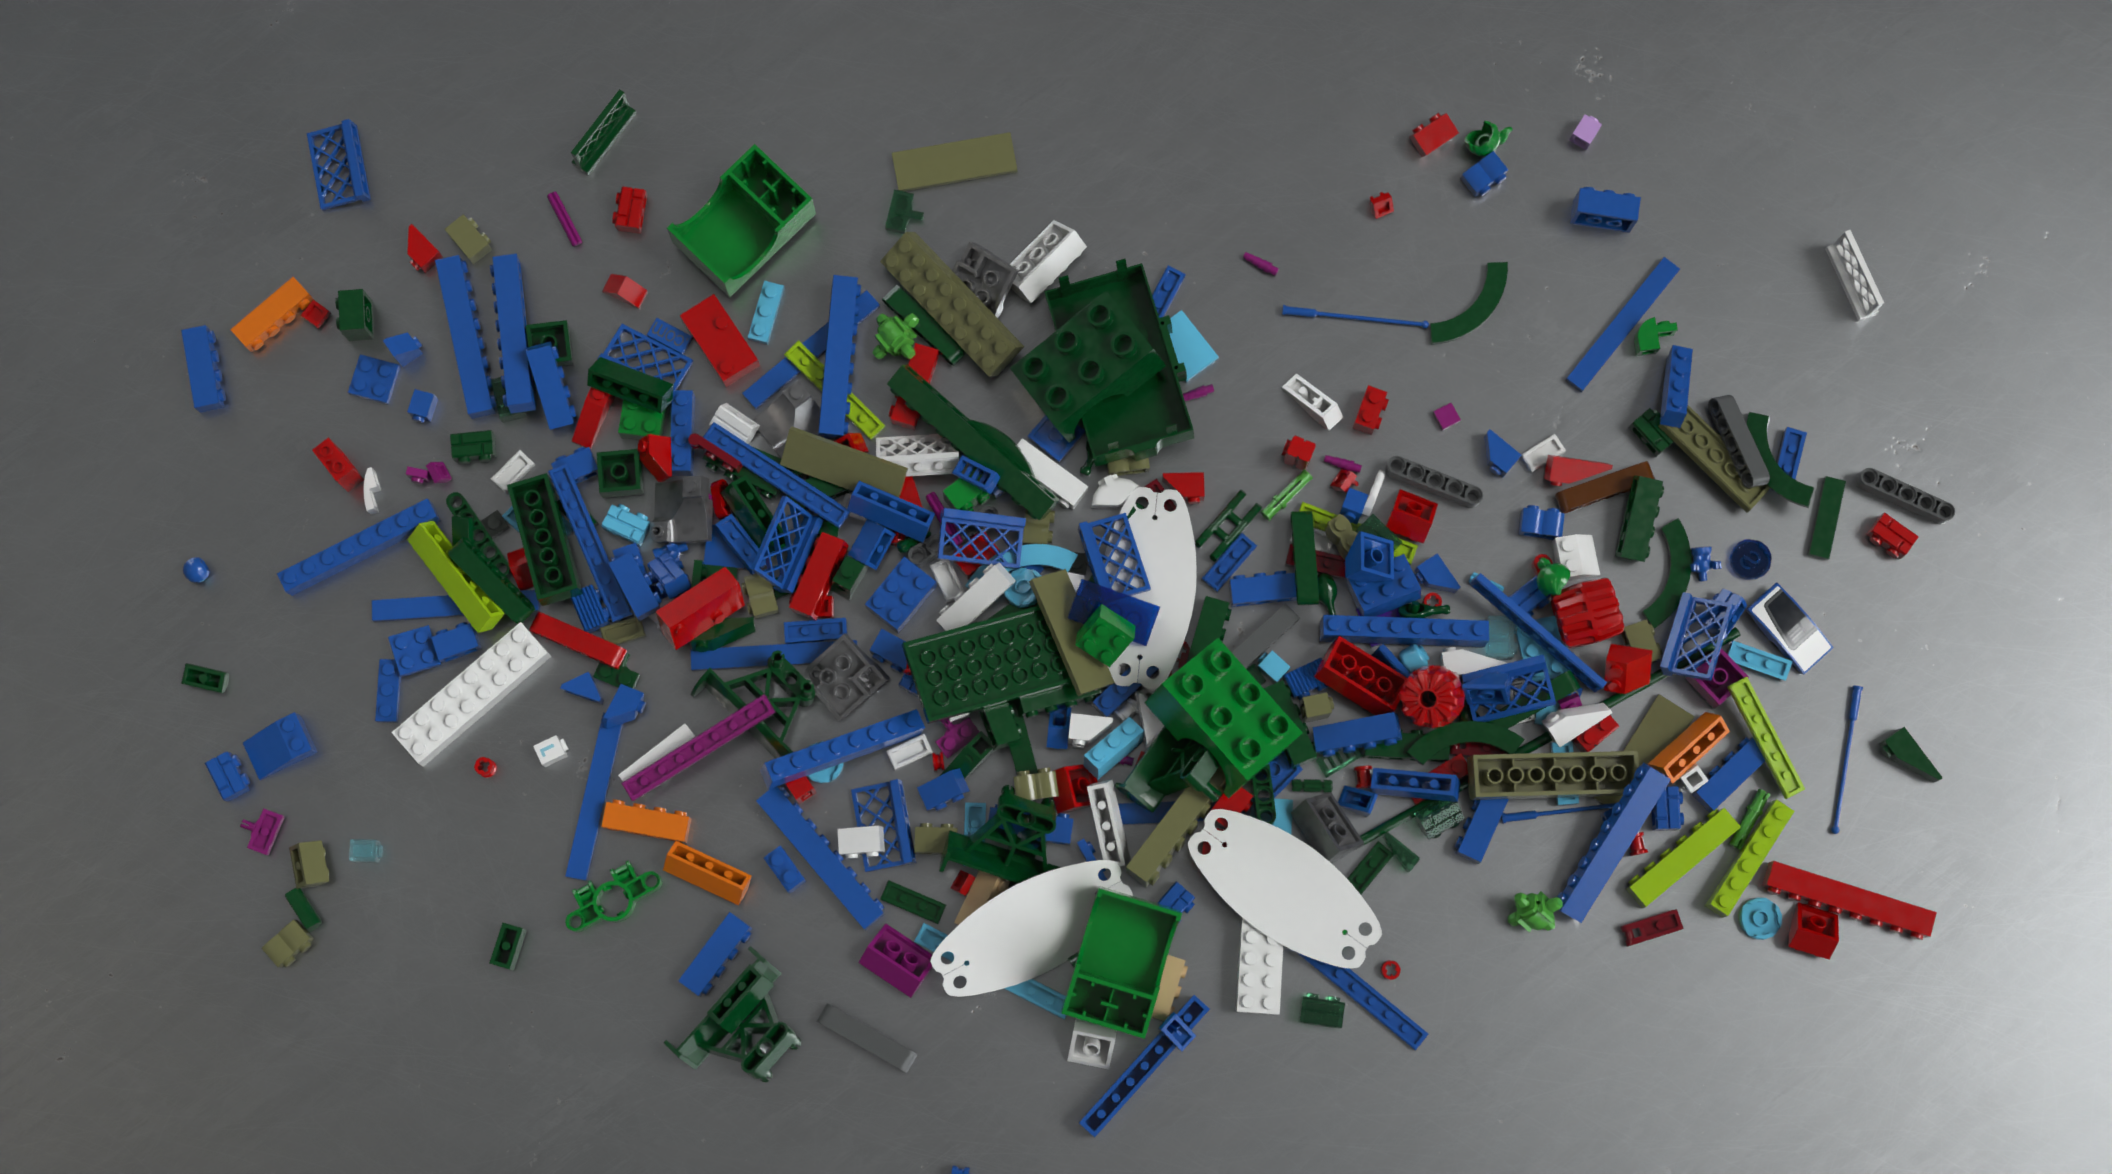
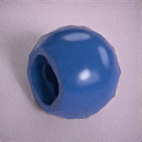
(195, 570)

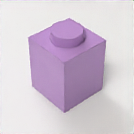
(1585, 131)

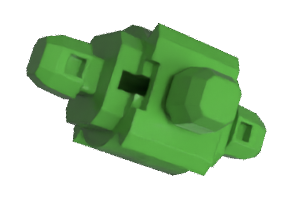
(895, 336)
(1535, 911)

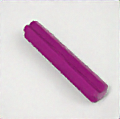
(564, 219)
(937, 506)

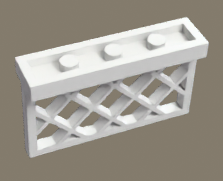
(1855, 276)
(919, 463)

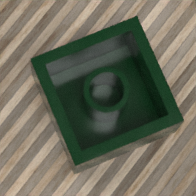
(355, 314)
(557, 333)
(619, 473)

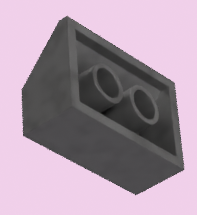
(1327, 827)

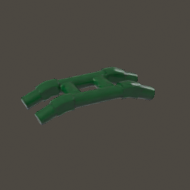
(1228, 513)

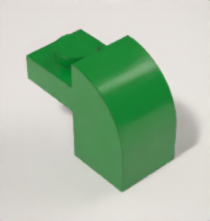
(1647, 336)

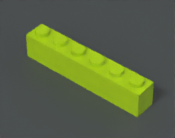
(468, 596)
(1683, 857)
(1749, 858)

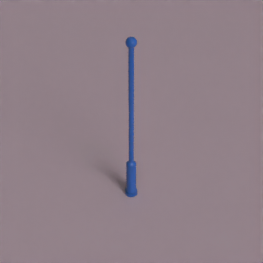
(1312, 313)
(1853, 715)
(1533, 814)

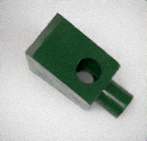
(848, 577)

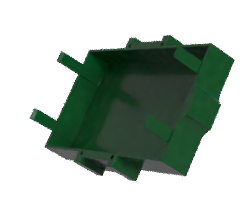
(1156, 410)

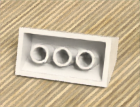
(1045, 260)

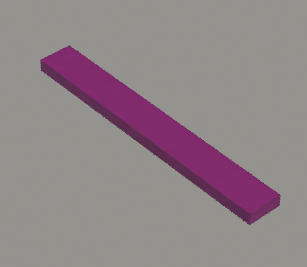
(698, 747)

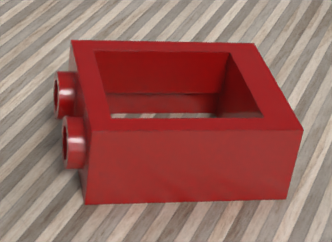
(338, 464)

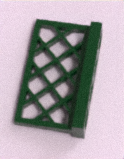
(602, 133)

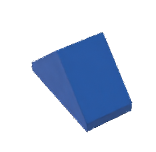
(583, 687)
(1357, 800)
(1177, 1031)

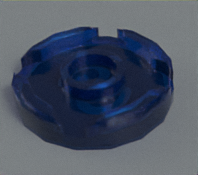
(1750, 559)

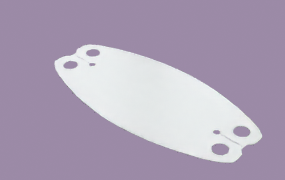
(1171, 568)
(1284, 888)
(1024, 929)

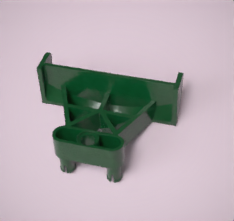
(778, 669)
(1170, 768)
(1006, 862)
(753, 1060)

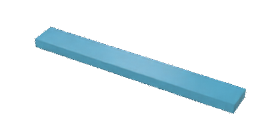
(1029, 990)

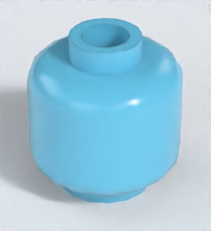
(1413, 657)

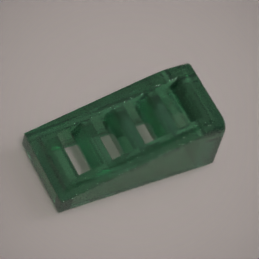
(1325, 769)
(1402, 853)

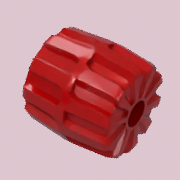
(1587, 613)
(1418, 697)

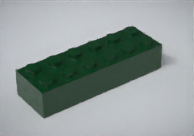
(544, 539)

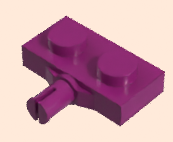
(956, 736)
(264, 831)

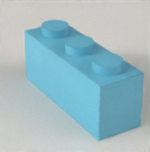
(1113, 748)

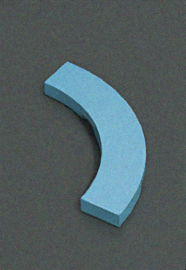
(1034, 555)

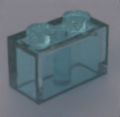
(1501, 638)

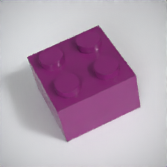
(1725, 674)

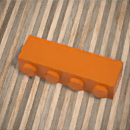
(272, 314)
(1690, 746)
(646, 822)
(707, 872)

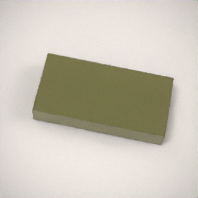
(623, 631)

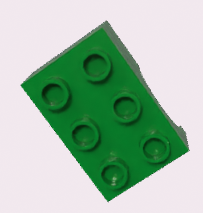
(743, 221)
(1226, 712)
(1121, 962)

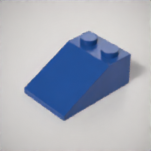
(279, 745)

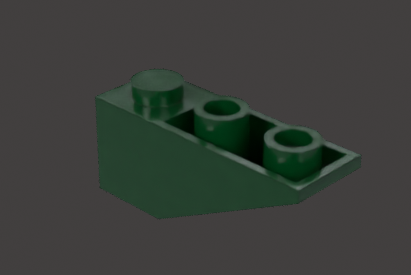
(972, 755)

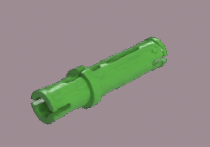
(1303, 478)
(1754, 810)

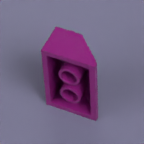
(897, 960)

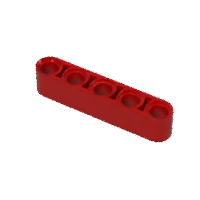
(578, 640)

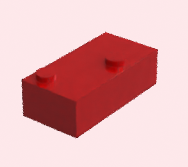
(720, 340)
(700, 608)
(1360, 677)

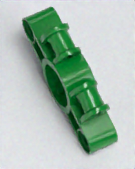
(590, 909)

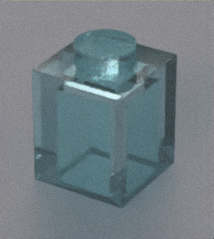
(365, 851)

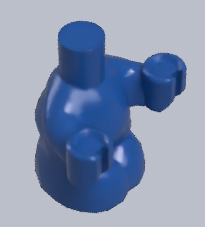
(673, 549)
(1702, 562)

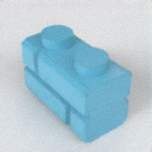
(626, 525)

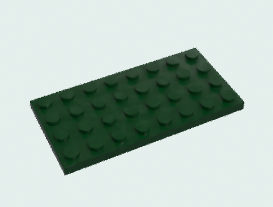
(985, 664)

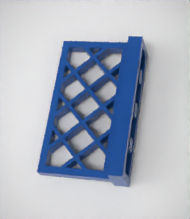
(355, 161)
(659, 347)
(978, 520)
(797, 552)
(1095, 558)
(1679, 632)
(1516, 669)
(900, 819)

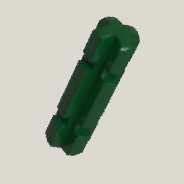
(904, 546)
(1312, 785)

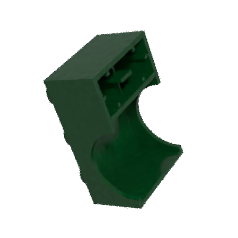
(1087, 362)

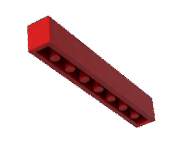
(1849, 899)

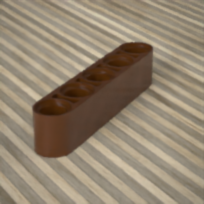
(1601, 488)

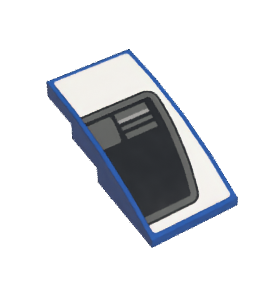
(1789, 628)

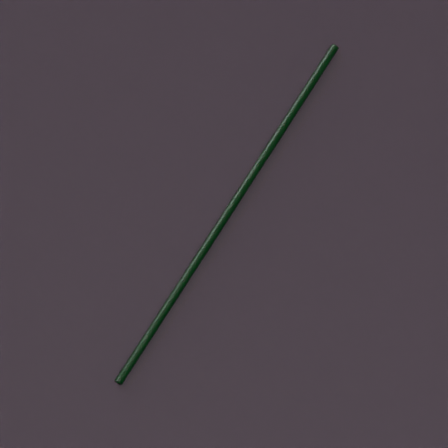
(1539, 742)

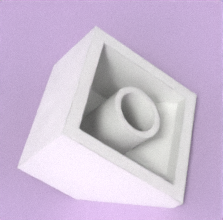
(1577, 554)
(1087, 729)
(1091, 1044)

